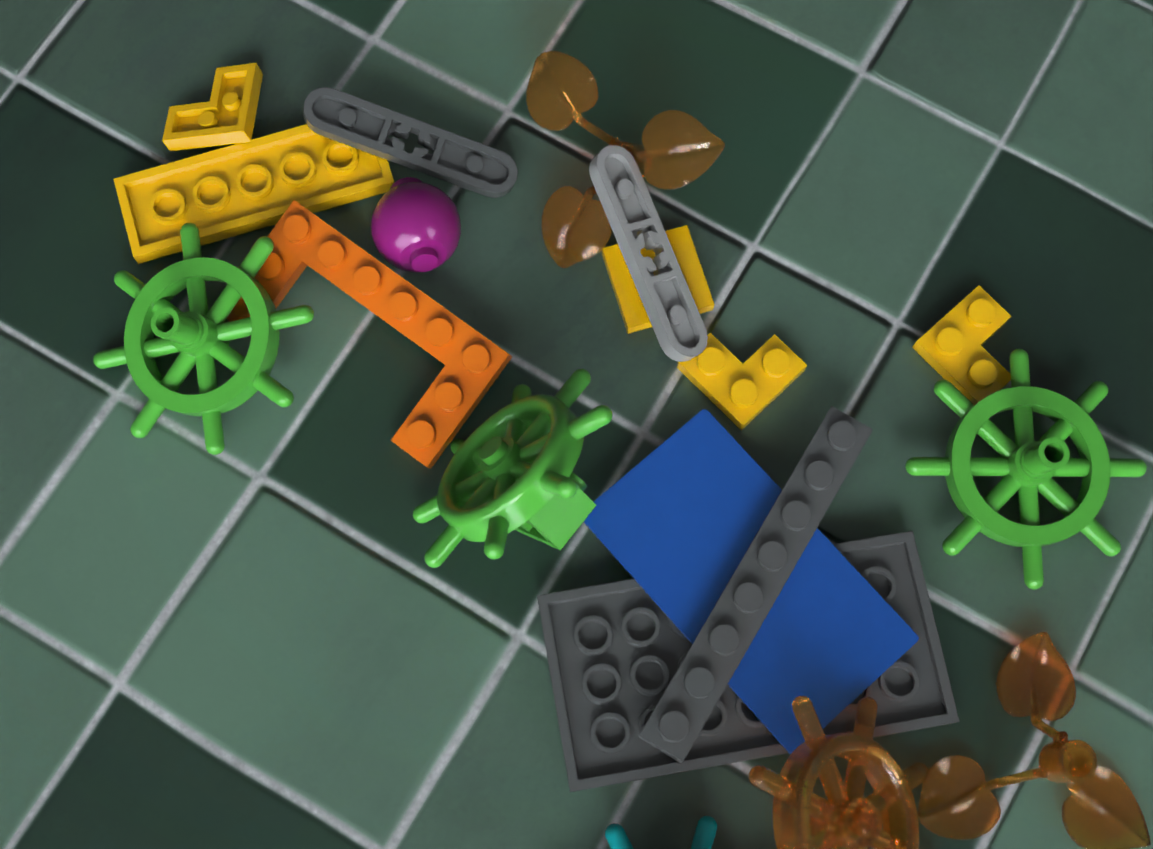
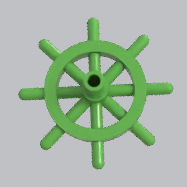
(202, 337)
(1027, 467)

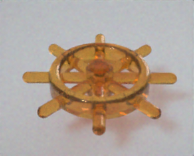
(846, 818)

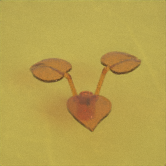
(672, 154)
(1102, 807)

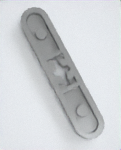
(639, 226)

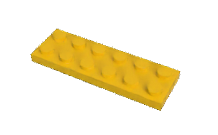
(244, 188)

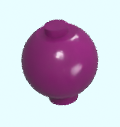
(415, 226)

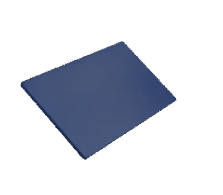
(682, 532)

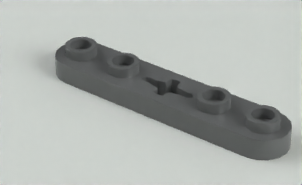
(369, 125)

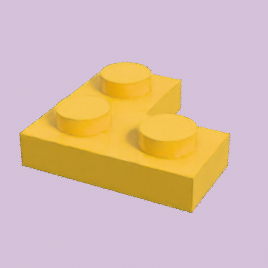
(223, 119)
(956, 350)
(745, 387)

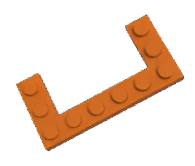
(468, 356)

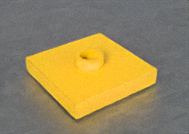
(625, 291)

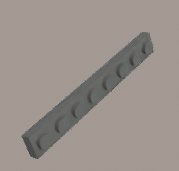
(755, 586)

